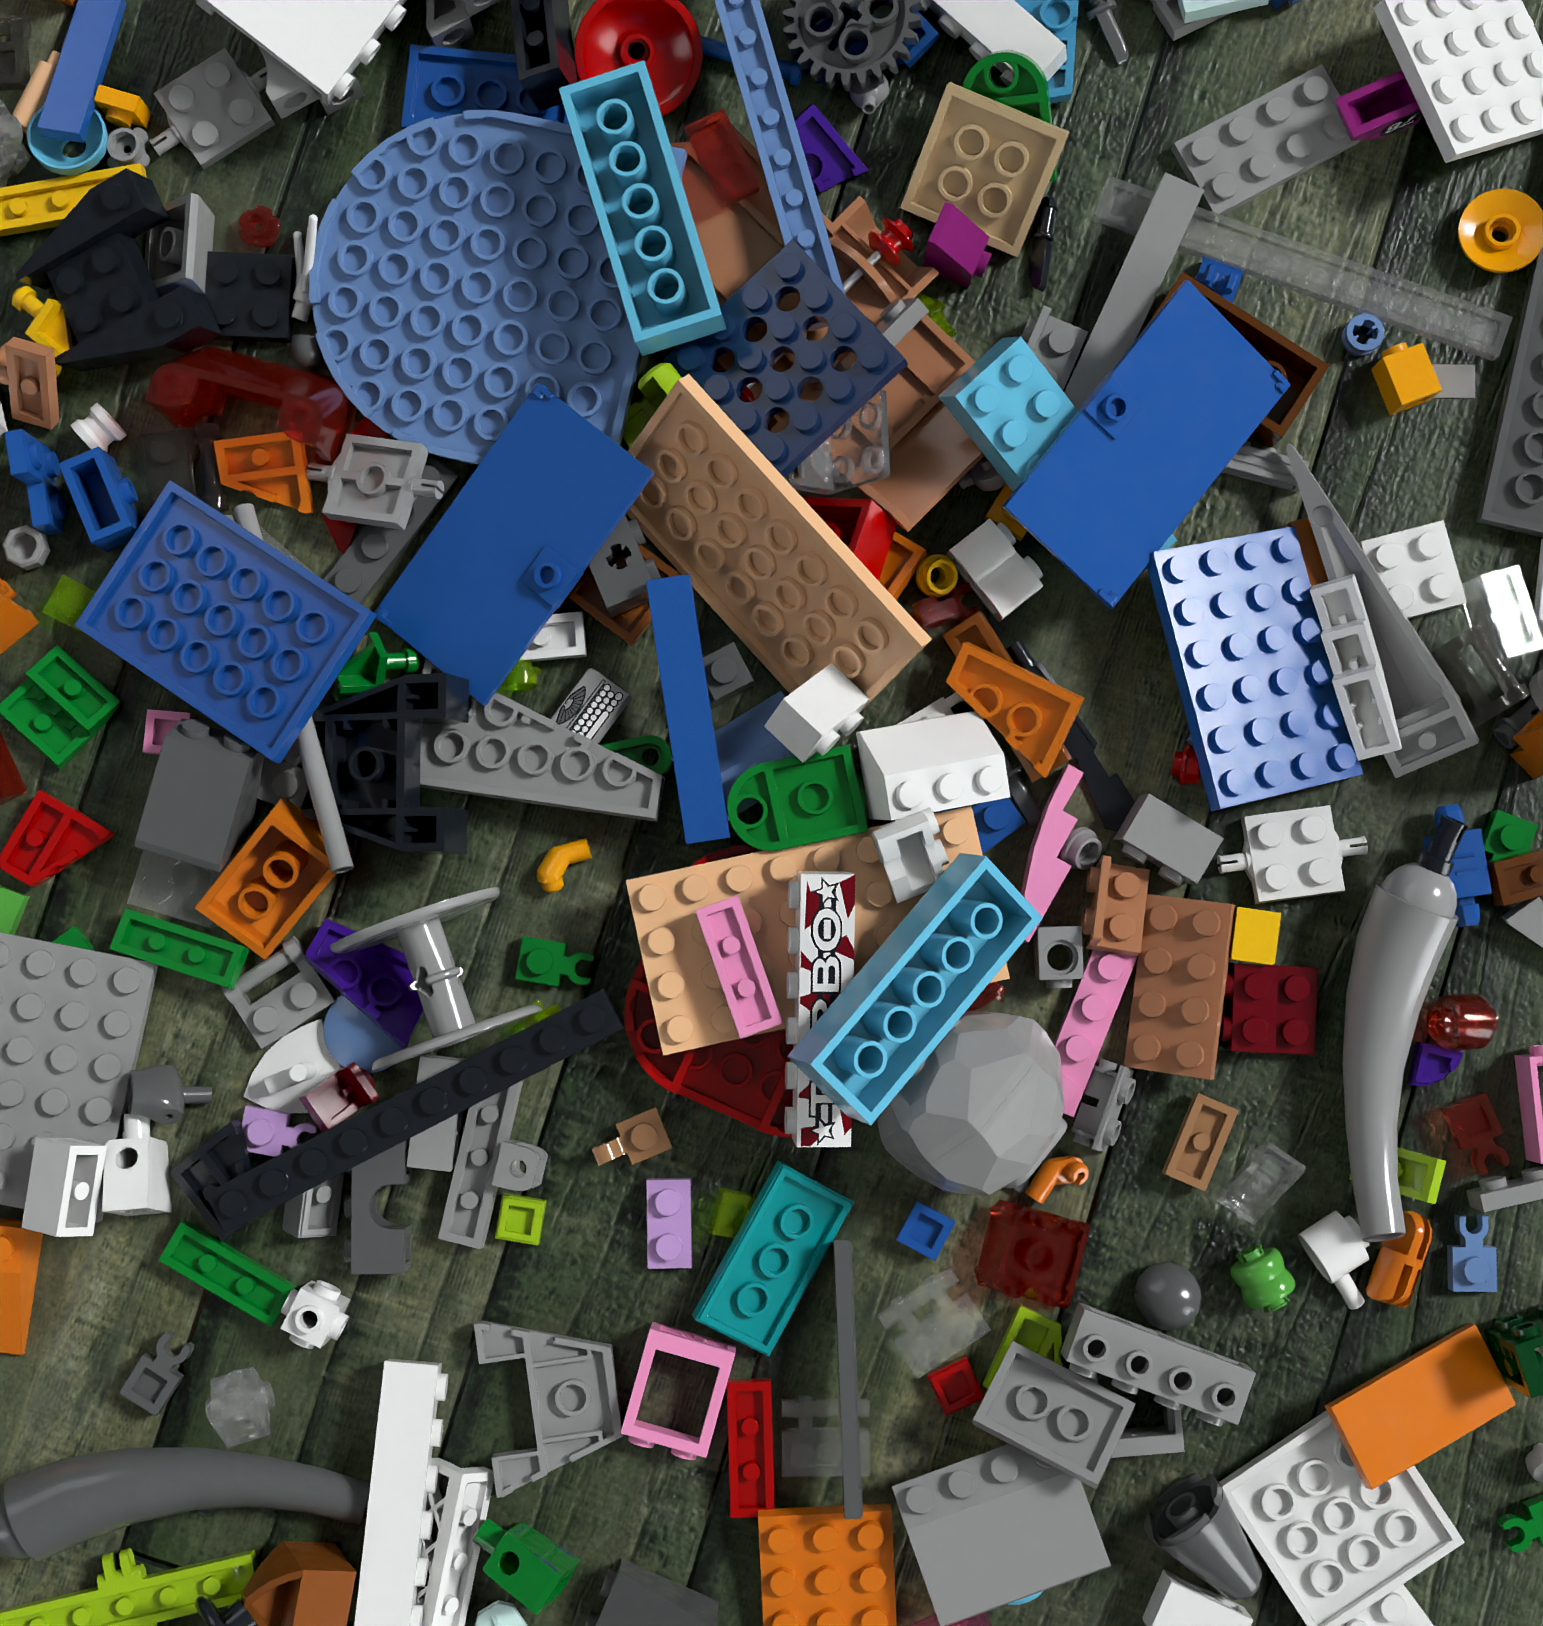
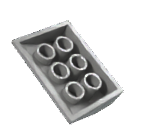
(997, 1531)

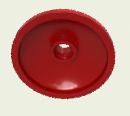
(668, 40)

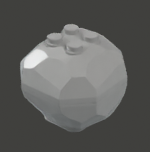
(979, 1106)

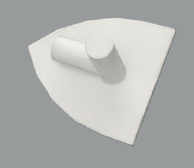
(291, 1069)

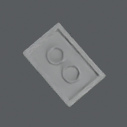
(1054, 1414)

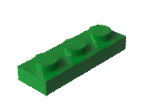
(179, 949)
(227, 1272)

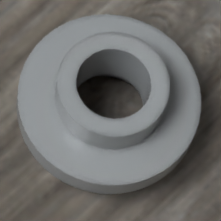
(1081, 848)

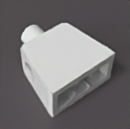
(136, 1171)

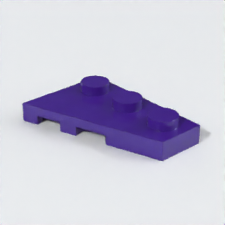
(825, 151)
(371, 979)

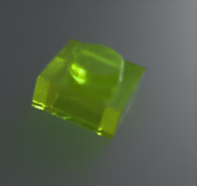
(68, 601)
(730, 1211)

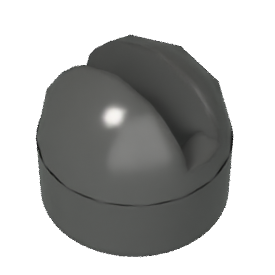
(305, 350)

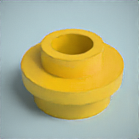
(947, 575)

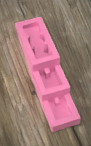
(1043, 869)

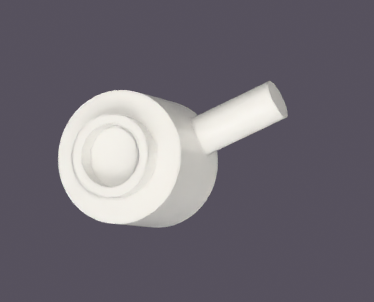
(1336, 1250)

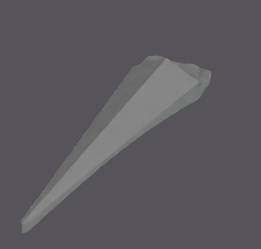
(1423, 700)

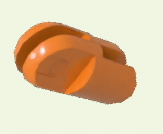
(1401, 1263)

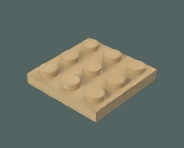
(985, 164)

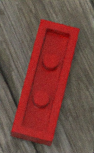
(750, 1446)

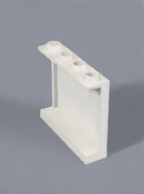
(314, 37)

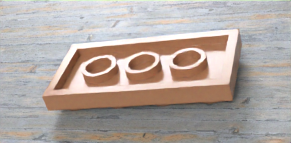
(1180, 986)

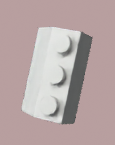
(931, 765)

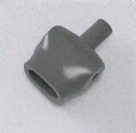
(160, 1094)

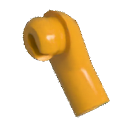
(556, 861)

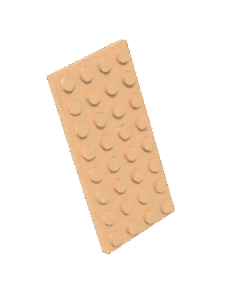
(764, 551)
(675, 956)

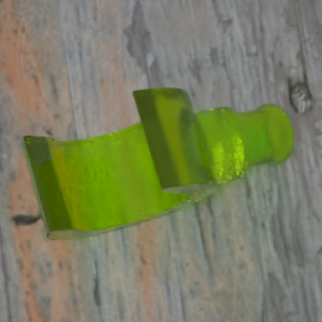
(935, 313)

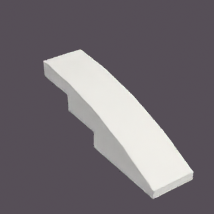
(1356, 667)

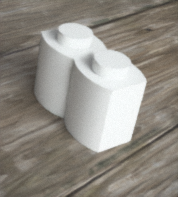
(995, 568)

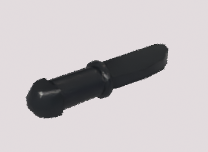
(1042, 245)

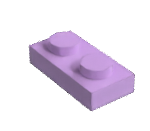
(669, 1223)

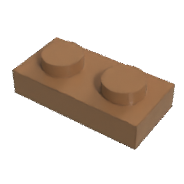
(1200, 1141)

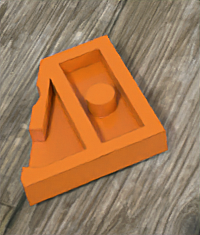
(267, 467)

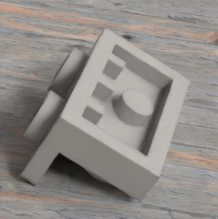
(1054, 344)

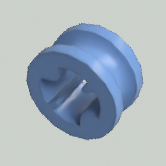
(1375, 328)

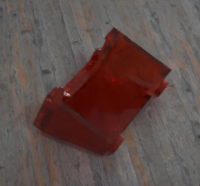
(309, 403)

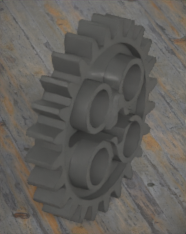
(884, 37)

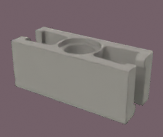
(438, 1145)

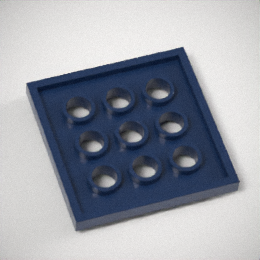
(814, 361)

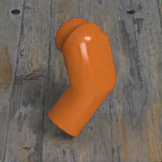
(1056, 1172)

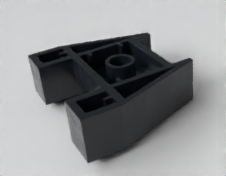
(108, 285)
(376, 762)

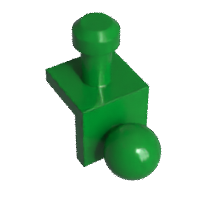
(369, 668)

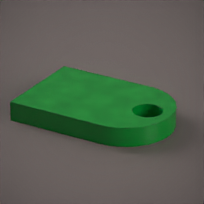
(1026, 93)
(800, 801)

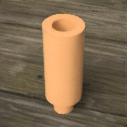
(36, 90)

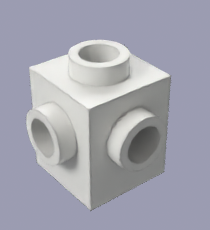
(329, 1308)

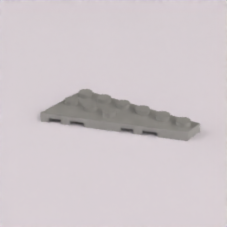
(533, 760)

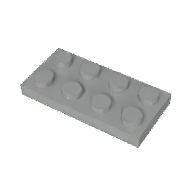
(1264, 142)

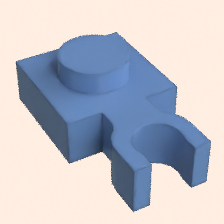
(1471, 1264)

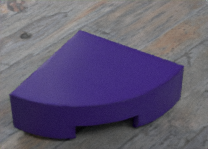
(1431, 1064)

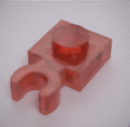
(1475, 1126)

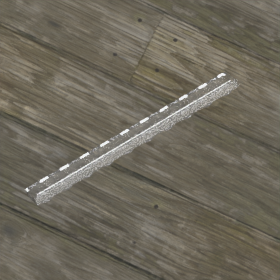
(1318, 273)

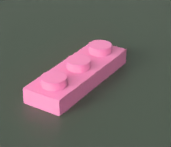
(738, 966)

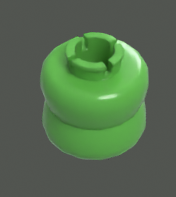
(1262, 1278)

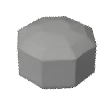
(26, 547)

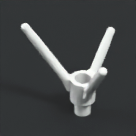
(304, 264)

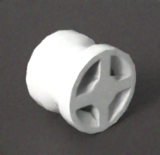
(98, 428)

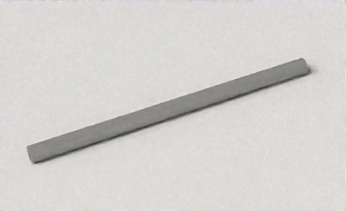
(312, 757)

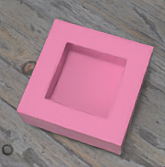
(158, 725)

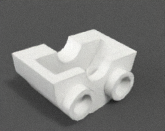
(911, 853)

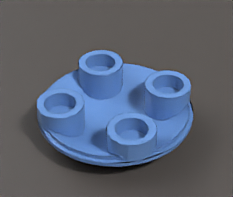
(355, 1037)

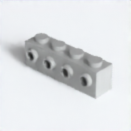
(1157, 1364)

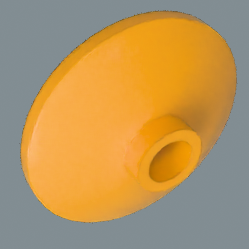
(1506, 212)

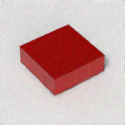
(955, 1385)

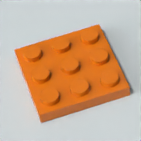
(827, 1567)

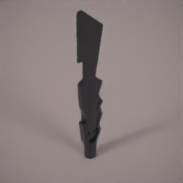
(1108, 794)

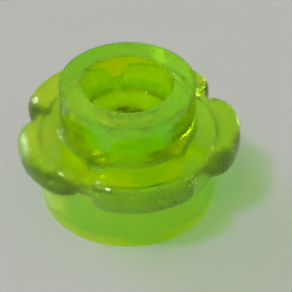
(522, 676)

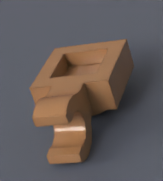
(639, 1138)

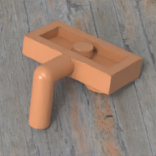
(31, 380)

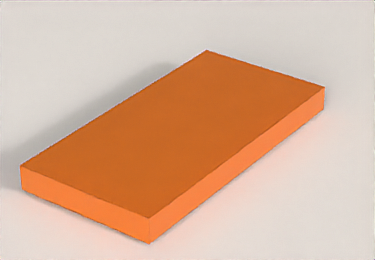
(1420, 1405)

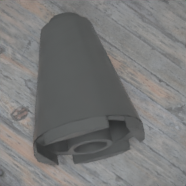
(1205, 1536)

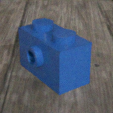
(102, 498)

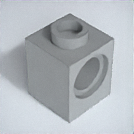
(1071, 939)

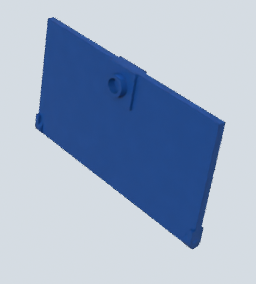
(1146, 444)
(513, 543)

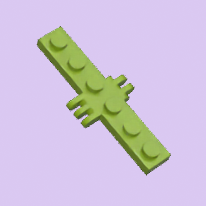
(139, 1599)

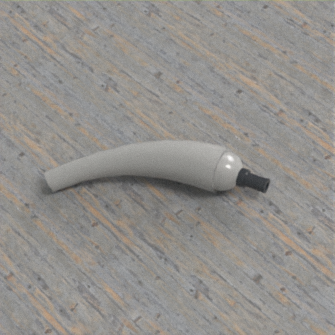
(1387, 984)

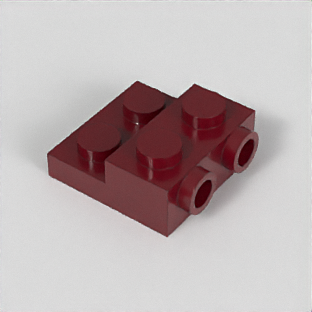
(1270, 1009)

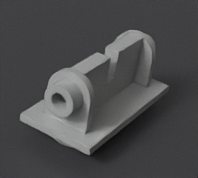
(1112, 1091)

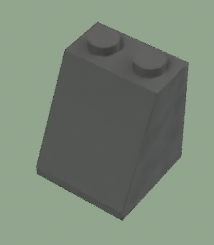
(201, 796)
(647, 1599)

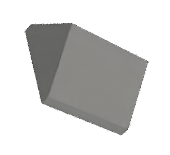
(180, 245)

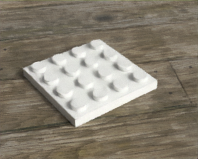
(1469, 69)
(1328, 1534)

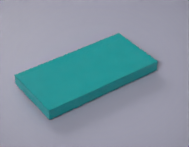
(772, 1258)

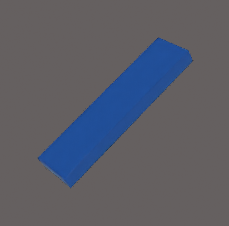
(81, 69)

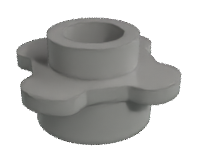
(124, 137)

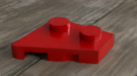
(50, 840)

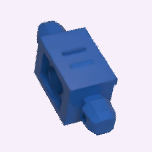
(1470, 868)

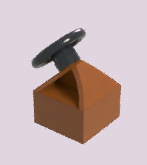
(291, 1587)

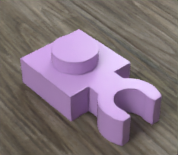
(269, 1130)

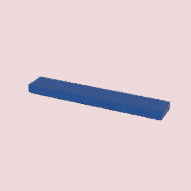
(688, 709)

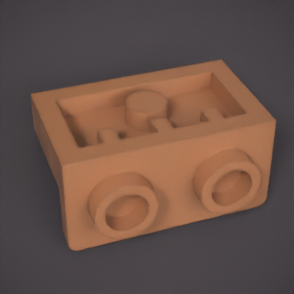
(1116, 907)

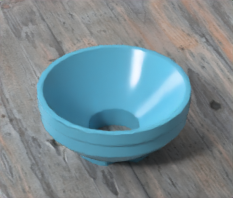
(50, 150)

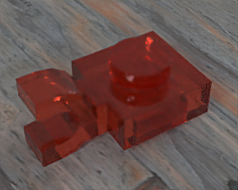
(931, 613)

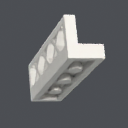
(454, 1554)

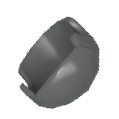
(1167, 1296)

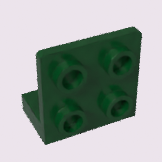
(1513, 1351)

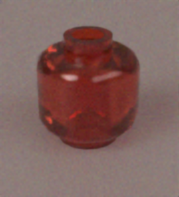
(1462, 1022)

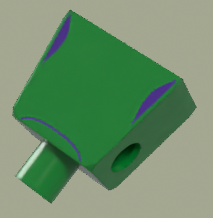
(538, 1571)

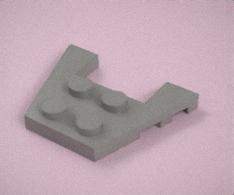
(570, 1397)

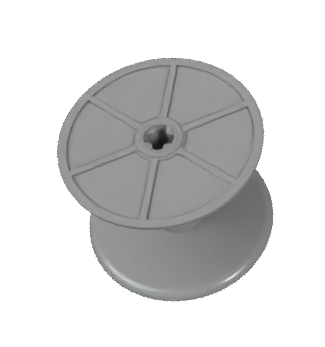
(433, 972)

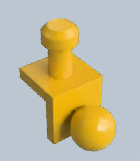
(49, 323)

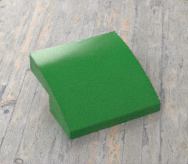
(58, 707)

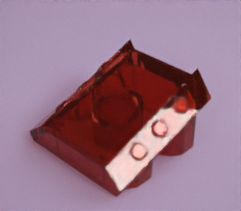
(1031, 1254)

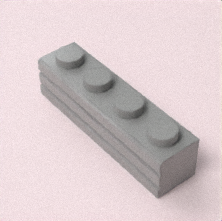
(1263, 467)

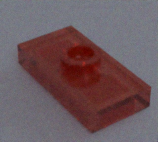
(722, 158)

